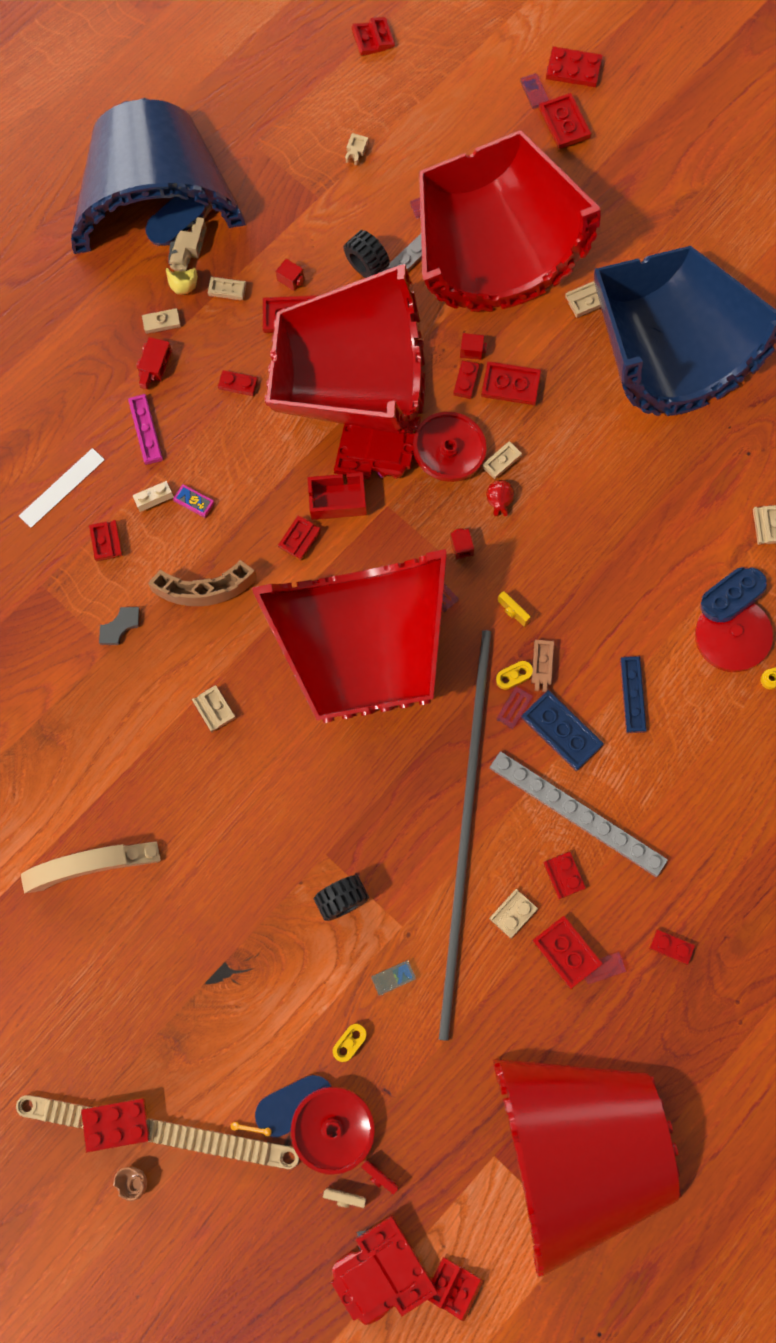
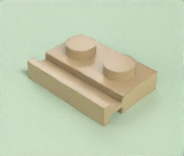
(583, 299)
(765, 524)
(213, 708)
(513, 913)

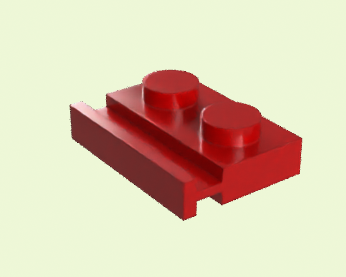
(299, 537)
(105, 540)
(564, 875)

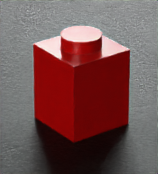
(290, 274)
(472, 346)
(461, 543)

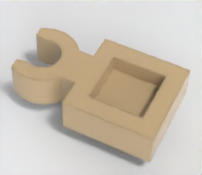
(355, 147)

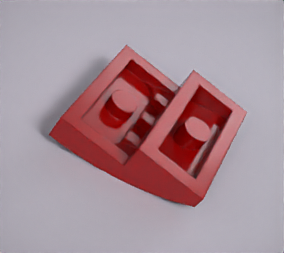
(373, 36)
(455, 1288)

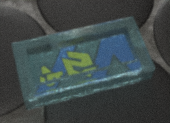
(393, 978)

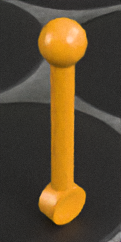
(236, 1126)

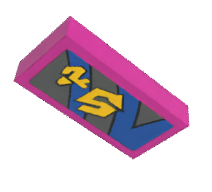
(193, 501)

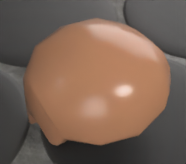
(130, 1183)

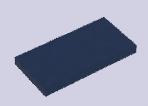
(562, 730)

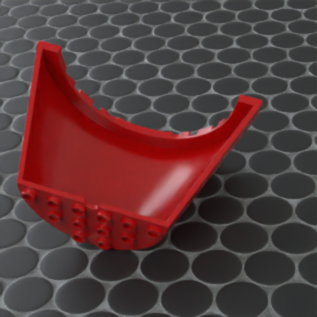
(501, 225)
(352, 356)
(361, 635)
(587, 1153)

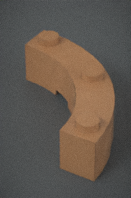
(204, 591)

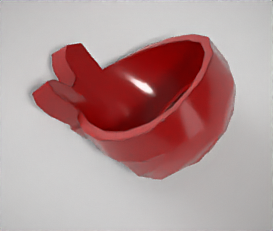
(500, 495)

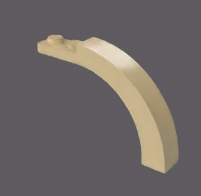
(88, 862)

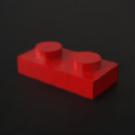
(466, 379)
(237, 383)
(671, 947)

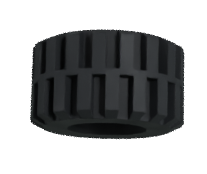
(366, 254)
(341, 897)

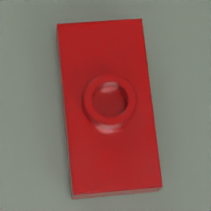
(379, 1177)

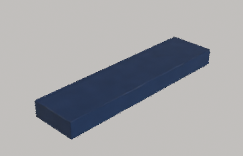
(633, 694)

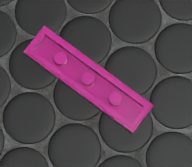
(145, 429)

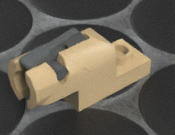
(187, 246)

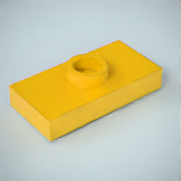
(513, 609)

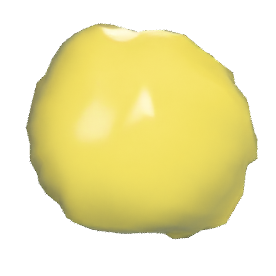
(183, 281)

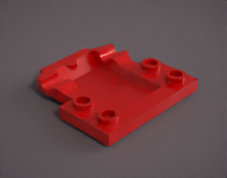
(373, 450)
(381, 1275)

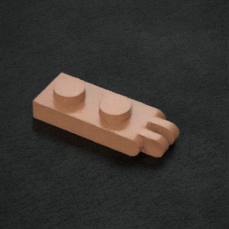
(542, 663)

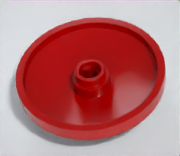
(449, 446)
(735, 643)
(332, 1130)

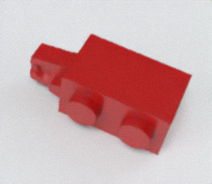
(153, 361)

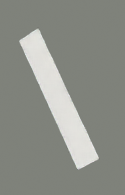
(61, 487)

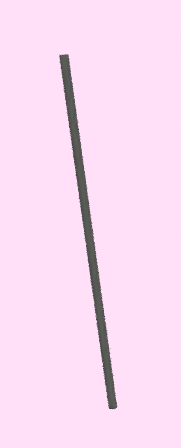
(464, 838)

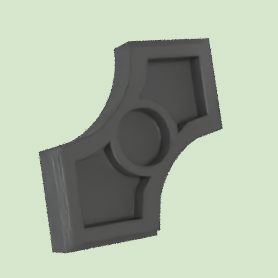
(126, 619)

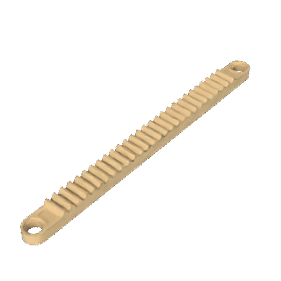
(170, 1134)

